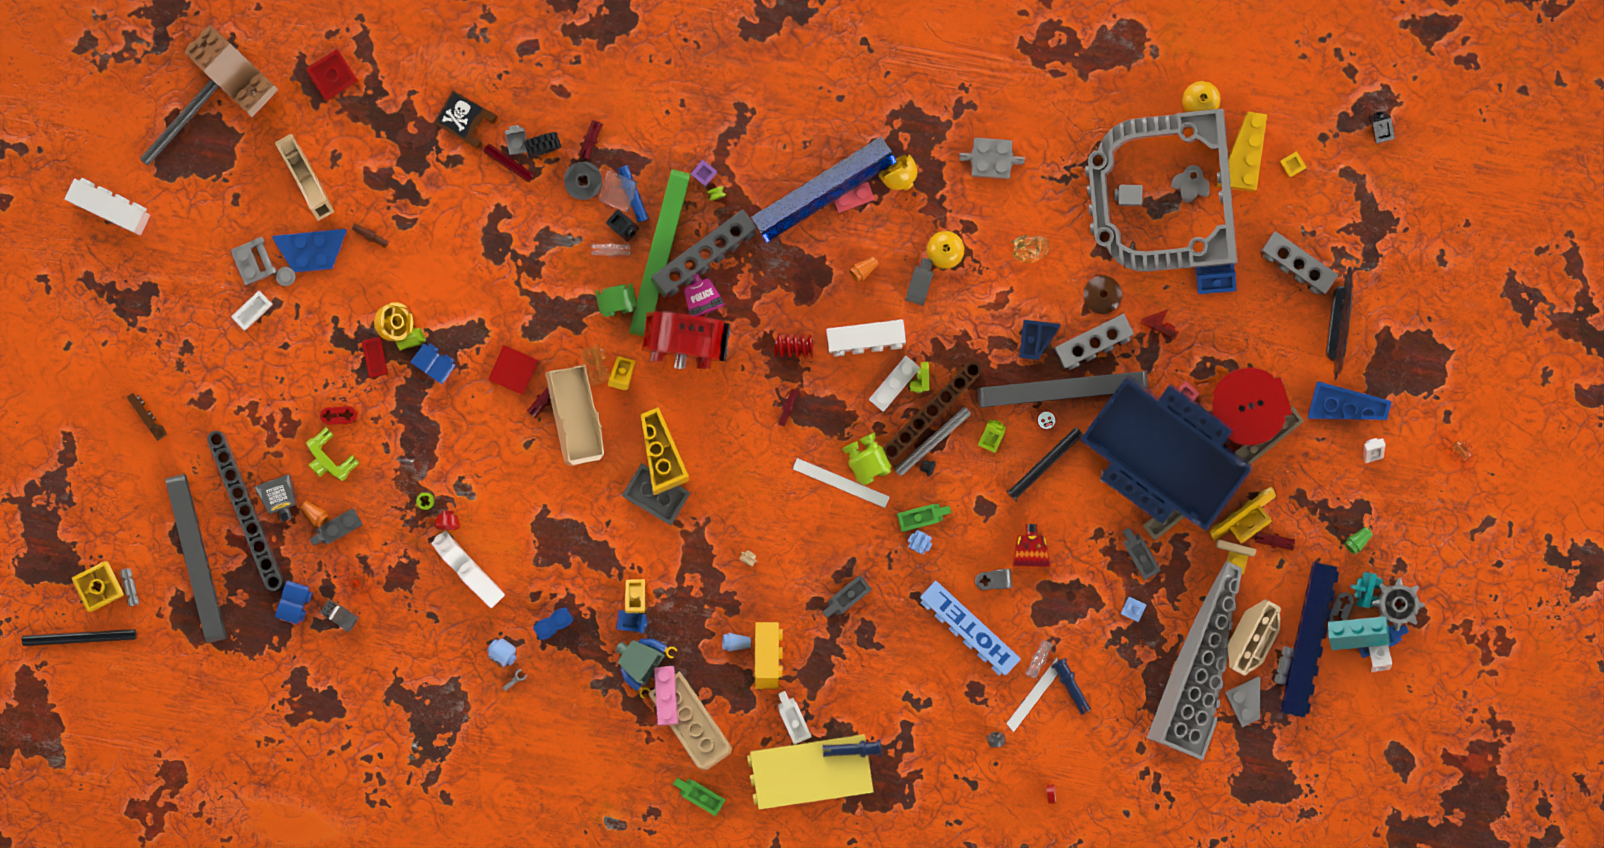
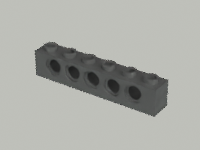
(739, 222)

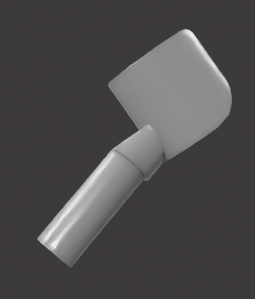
(514, 680)

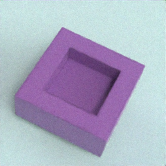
(704, 173)

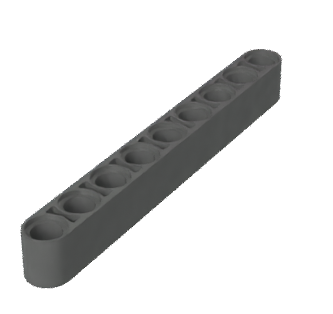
(1055, 389)
(253, 517)
(196, 558)

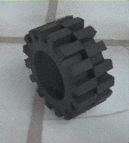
(542, 144)

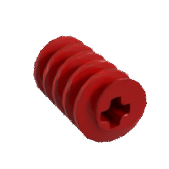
(793, 346)

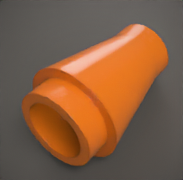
(862, 269)
(315, 514)

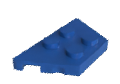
(311, 250)

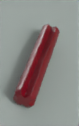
(508, 163)

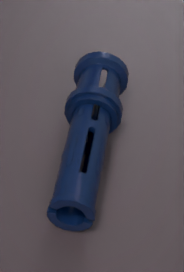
(1067, 678)
(862, 748)

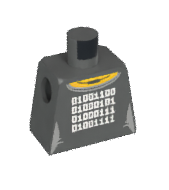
(278, 496)

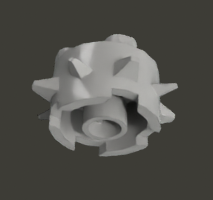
(1409, 601)

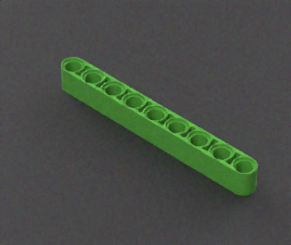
(660, 247)

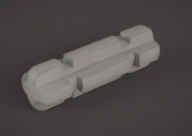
(129, 587)
(1284, 664)

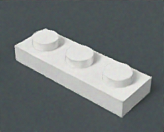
(894, 383)

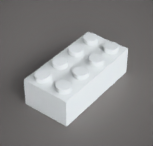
(104, 205)
(866, 336)

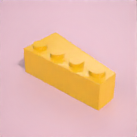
(1247, 153)

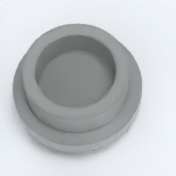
(285, 276)

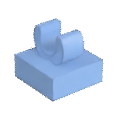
(1133, 609)

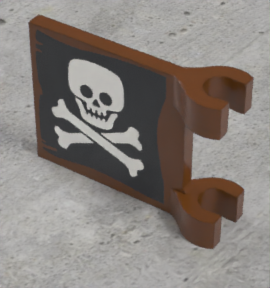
(463, 117)

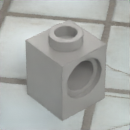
(1128, 195)

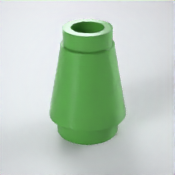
(1358, 540)

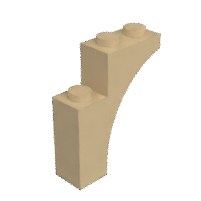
(305, 177)

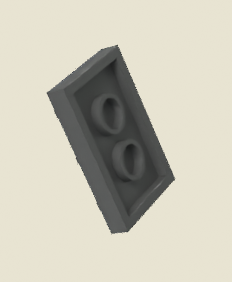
(663, 505)

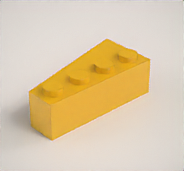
(662, 455)

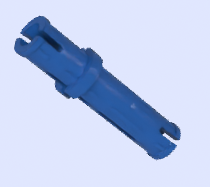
(636, 203)

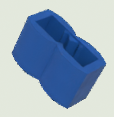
(433, 364)
(293, 602)
(558, 620)

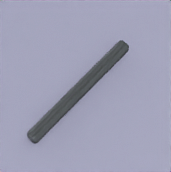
(179, 122)

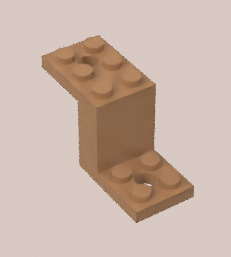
(230, 70)

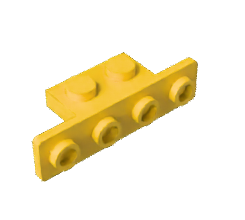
(1246, 520)

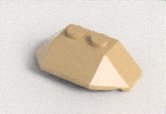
(1254, 637)

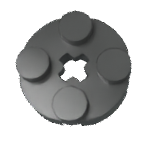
(572, 183)

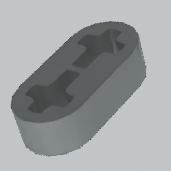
(1337, 604)

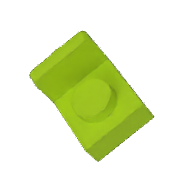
(922, 382)
(992, 435)

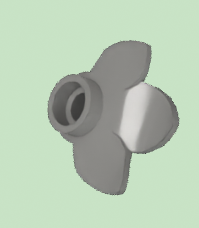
(1191, 186)

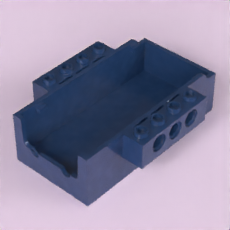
(1166, 453)

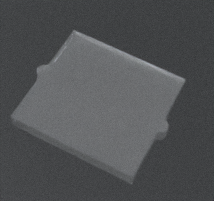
(617, 191)

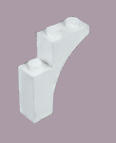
(467, 569)

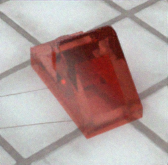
(1155, 322)

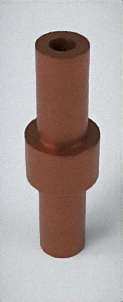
(370, 235)

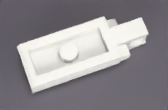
(793, 719)

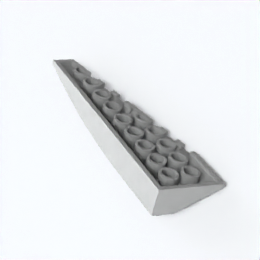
(1192, 692)

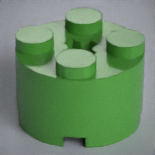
(616, 299)

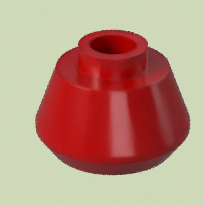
(447, 521)

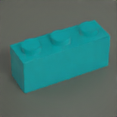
(1358, 633)

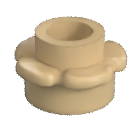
(748, 558)

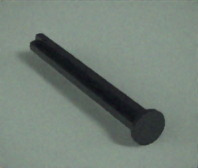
(1044, 464)

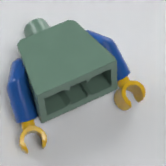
(639, 661)

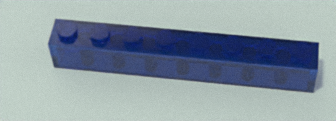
(824, 189)
(1308, 639)

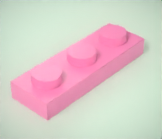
(666, 695)

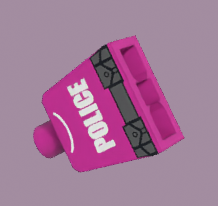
(702, 297)

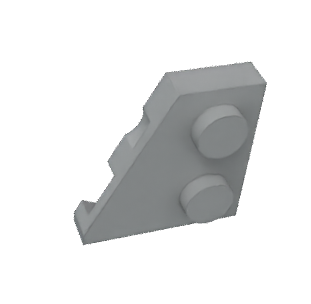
(1246, 701)

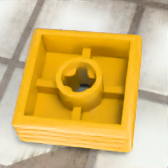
(85, 586)

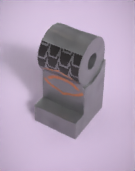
(339, 615)

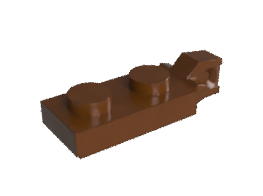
(148, 418)

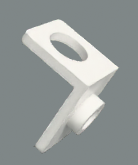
(1380, 658)

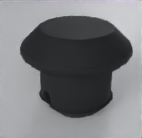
(929, 467)

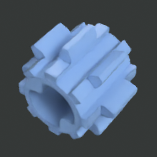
(920, 542)

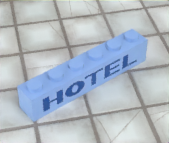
(970, 628)

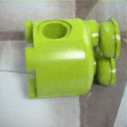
(869, 461)

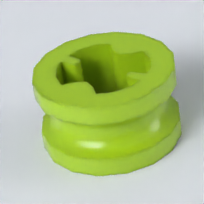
(716, 193)
(431, 499)

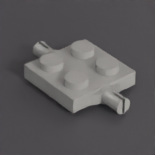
(991, 158)

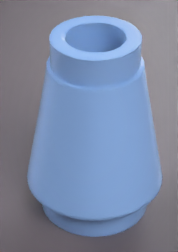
(735, 642)

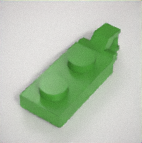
(922, 516)
(700, 795)

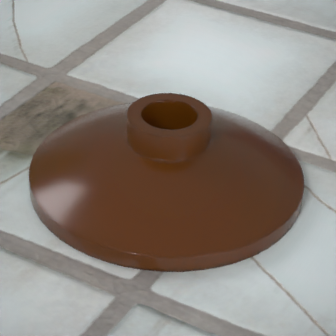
(1095, 301)

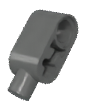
(920, 282)

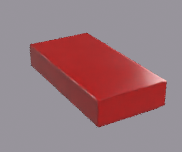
(375, 357)

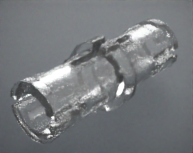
(610, 249)
(1039, 659)

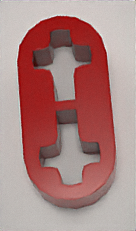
(338, 420)

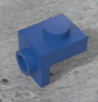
(631, 621)

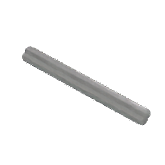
(932, 441)

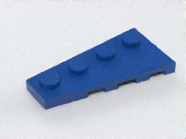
(1341, 403)

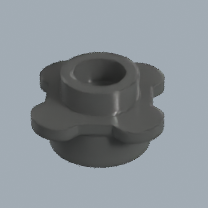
(996, 739)

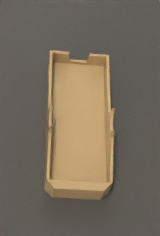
(575, 415)
(697, 727)

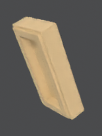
(1235, 548)

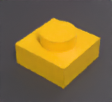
(1293, 164)
(1238, 559)

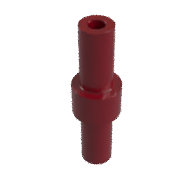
(788, 407)

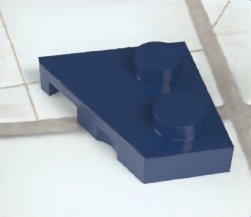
(1035, 338)

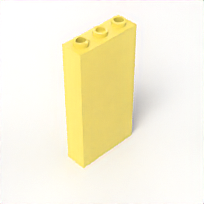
(803, 775)

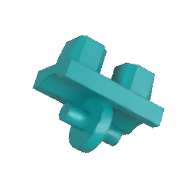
(1365, 588)

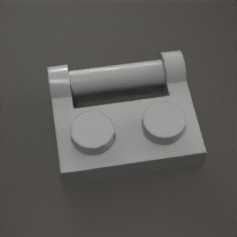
(247, 262)

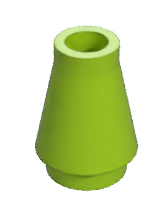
(414, 339)

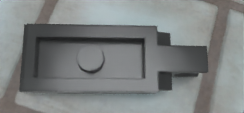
(337, 528)
(1140, 554)
(847, 596)

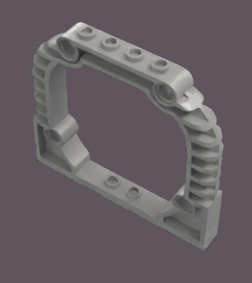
(1218, 246)

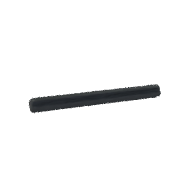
(81, 637)

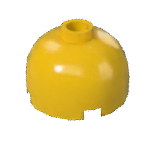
(1192, 101)
(900, 174)
(946, 259)
(393, 322)

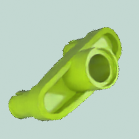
(322, 463)

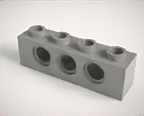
(1326, 275)
(1118, 324)

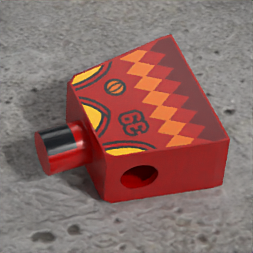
(1031, 549)

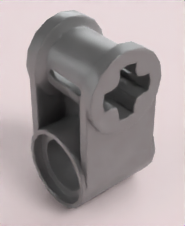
(997, 579)

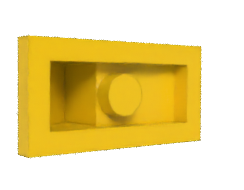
(622, 373)
(635, 596)

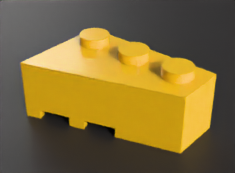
(767, 655)

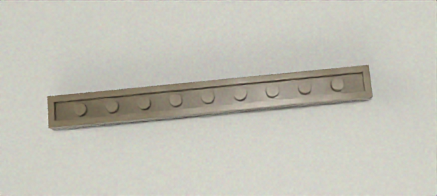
(1247, 452)

